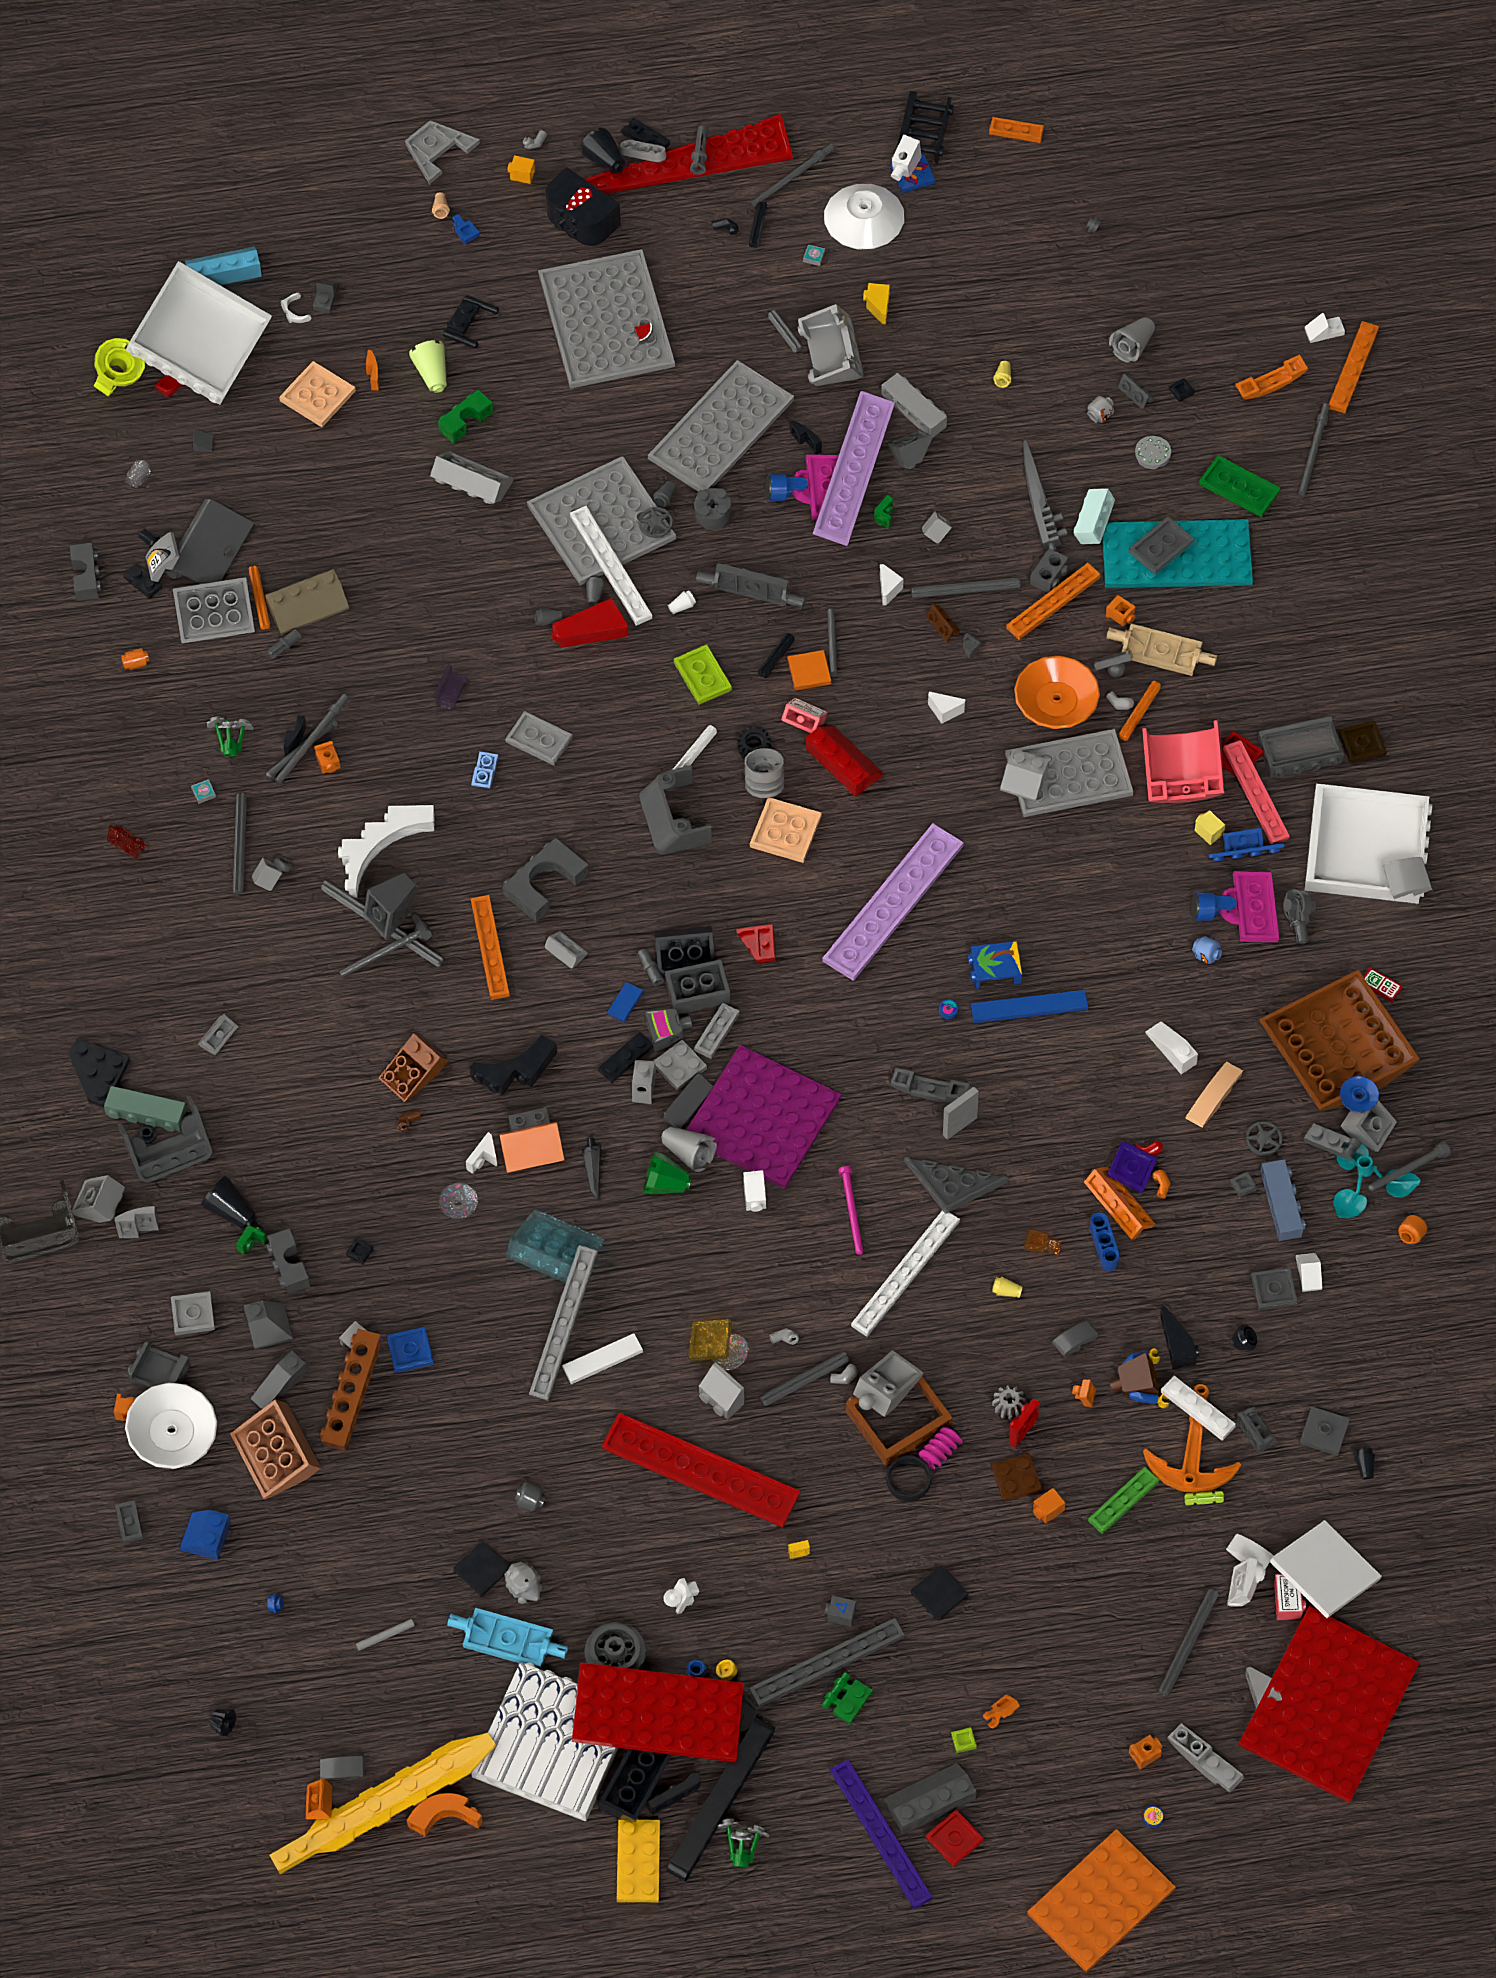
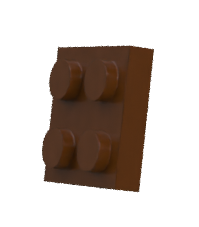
(1016, 1477)

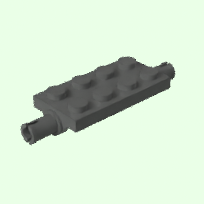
(751, 585)

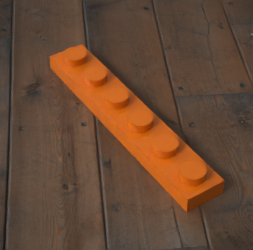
(1353, 367)
(1053, 601)
(489, 947)

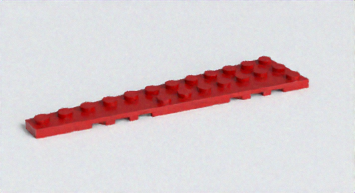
(737, 150)

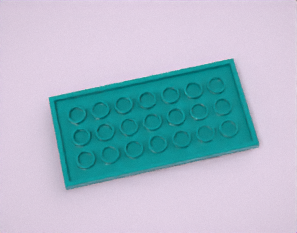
(1215, 558)

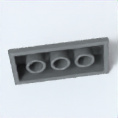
(930, 1798)

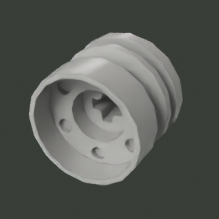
(764, 773)

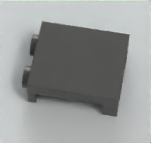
(157, 1367)

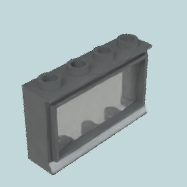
(1300, 747)

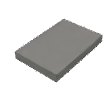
(539, 738)
(960, 1113)

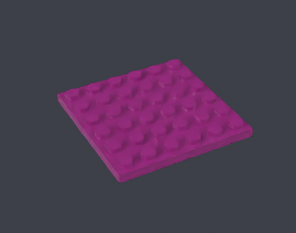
(764, 1115)

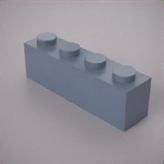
(1282, 1200)

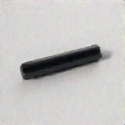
(758, 224)
(776, 655)

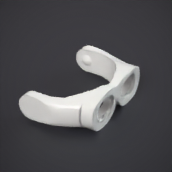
(290, 316)

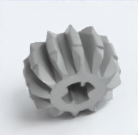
(1001, 1402)

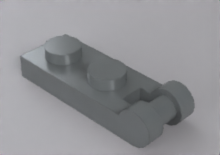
(1332, 1141)

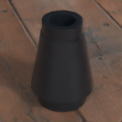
(1365, 1461)

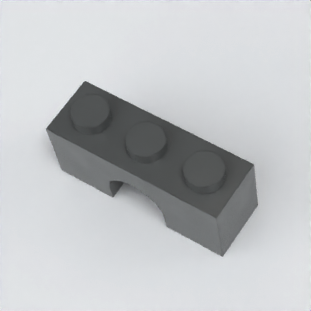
(83, 558)
(292, 1275)

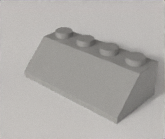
(470, 477)

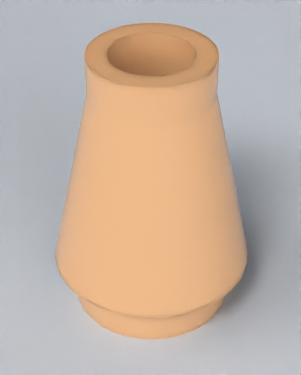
(440, 207)

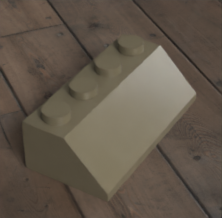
(307, 602)

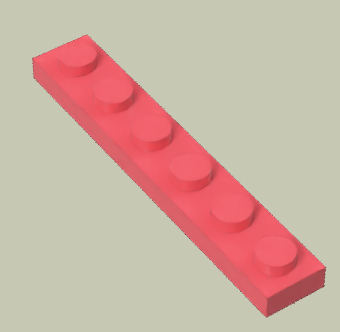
(1256, 792)

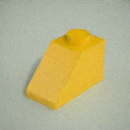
(877, 300)

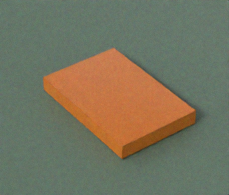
(531, 1147)

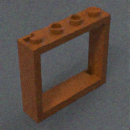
(912, 1441)

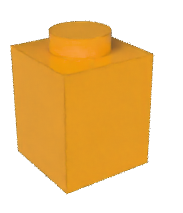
(521, 169)

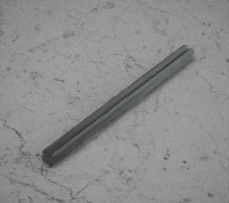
(358, 907)

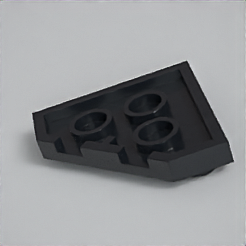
(97, 1069)

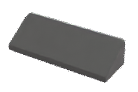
(688, 1101)

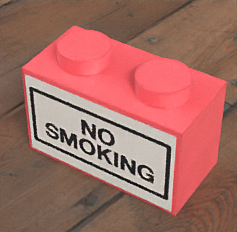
(804, 715)
(1287, 1599)

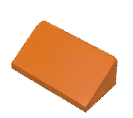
(319, 1800)

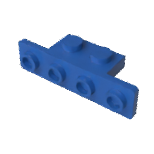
(1244, 842)

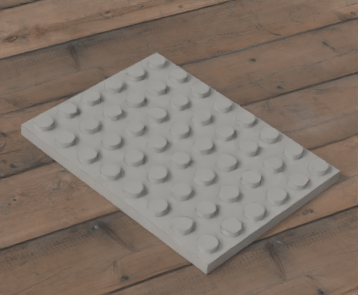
(595, 316)

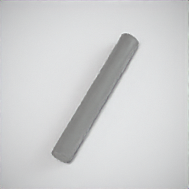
(385, 1634)

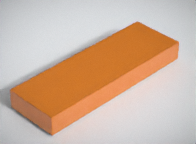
(1016, 129)

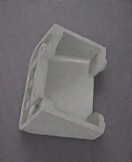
(831, 346)

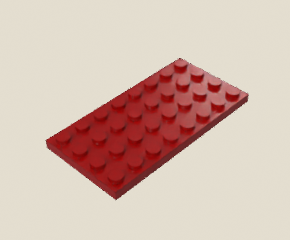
(657, 1712)

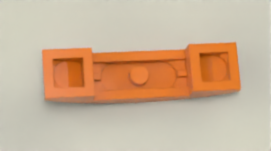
(1273, 380)

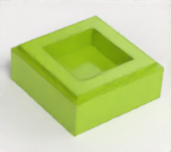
(963, 1740)

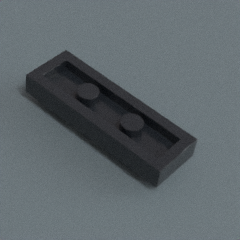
(625, 1057)

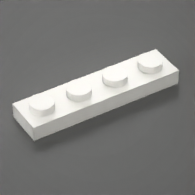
(1198, 1408)

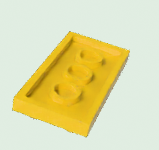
(638, 1861)

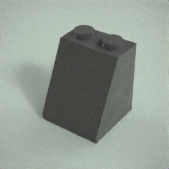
(389, 904)

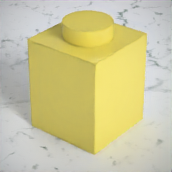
(1209, 827)

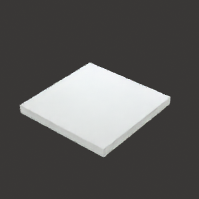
(1325, 1569)

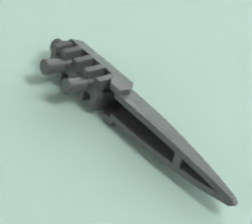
(1042, 512)

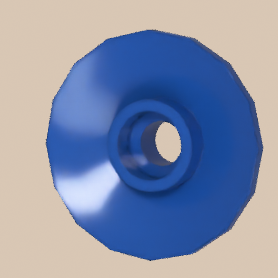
(1359, 1086)

